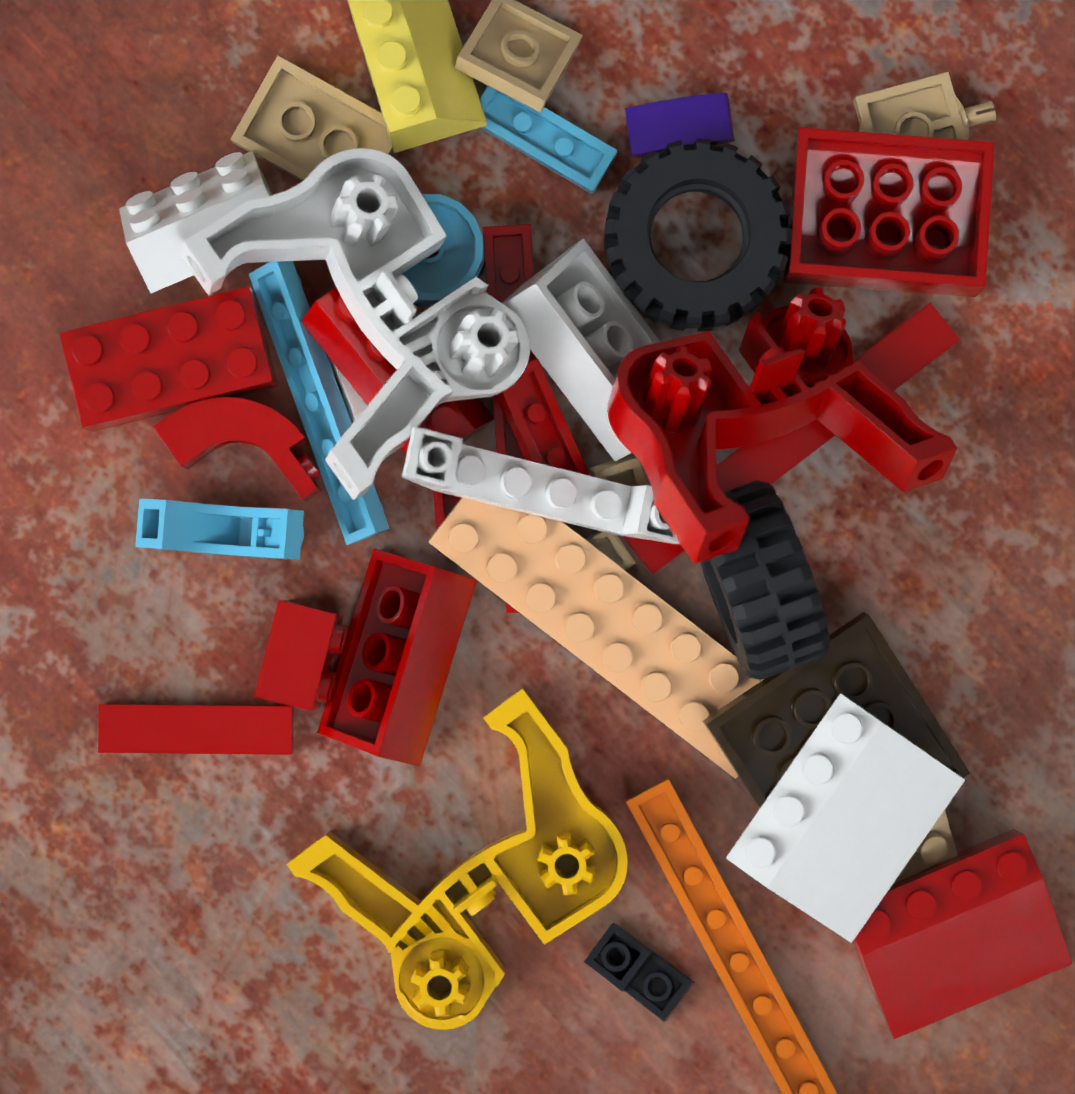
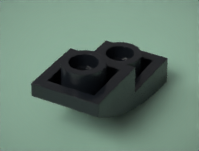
(639, 972)

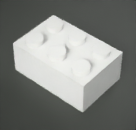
(161, 221)

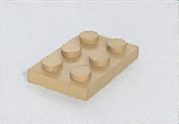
(304, 120)

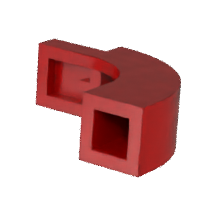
(221, 421)

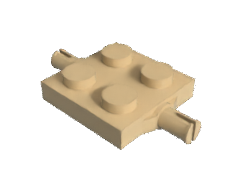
(920, 109)

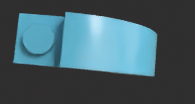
(220, 529)

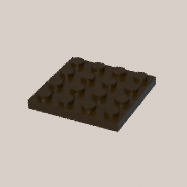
(777, 716)

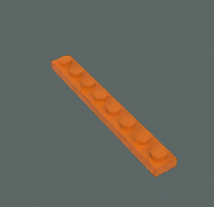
(728, 941)

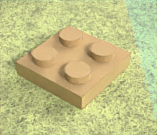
(518, 52)

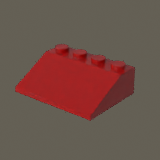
(890, 212)
(960, 934)

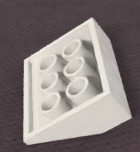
(845, 818)

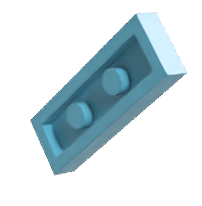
(548, 139)

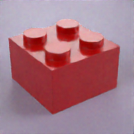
(301, 656)

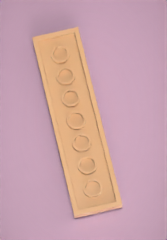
(598, 615)

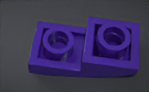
(683, 119)

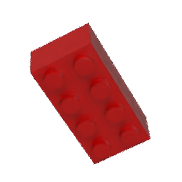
(168, 359)

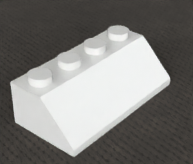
(581, 333)

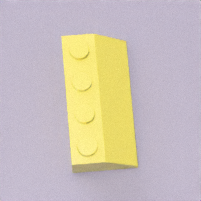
(412, 69)

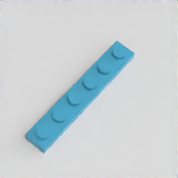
(313, 392)

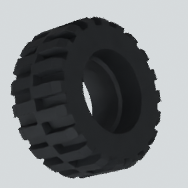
(709, 171)
(767, 589)

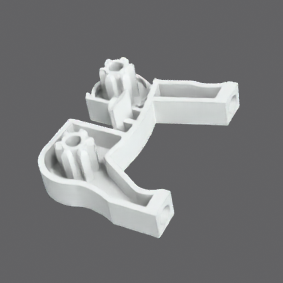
(370, 229)

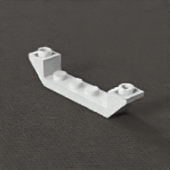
(533, 488)

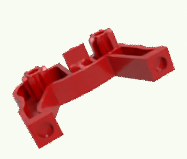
(687, 400)

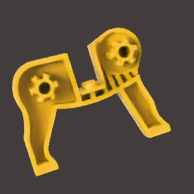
(552, 870)

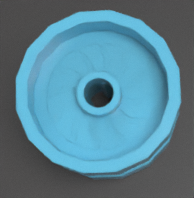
(459, 255)

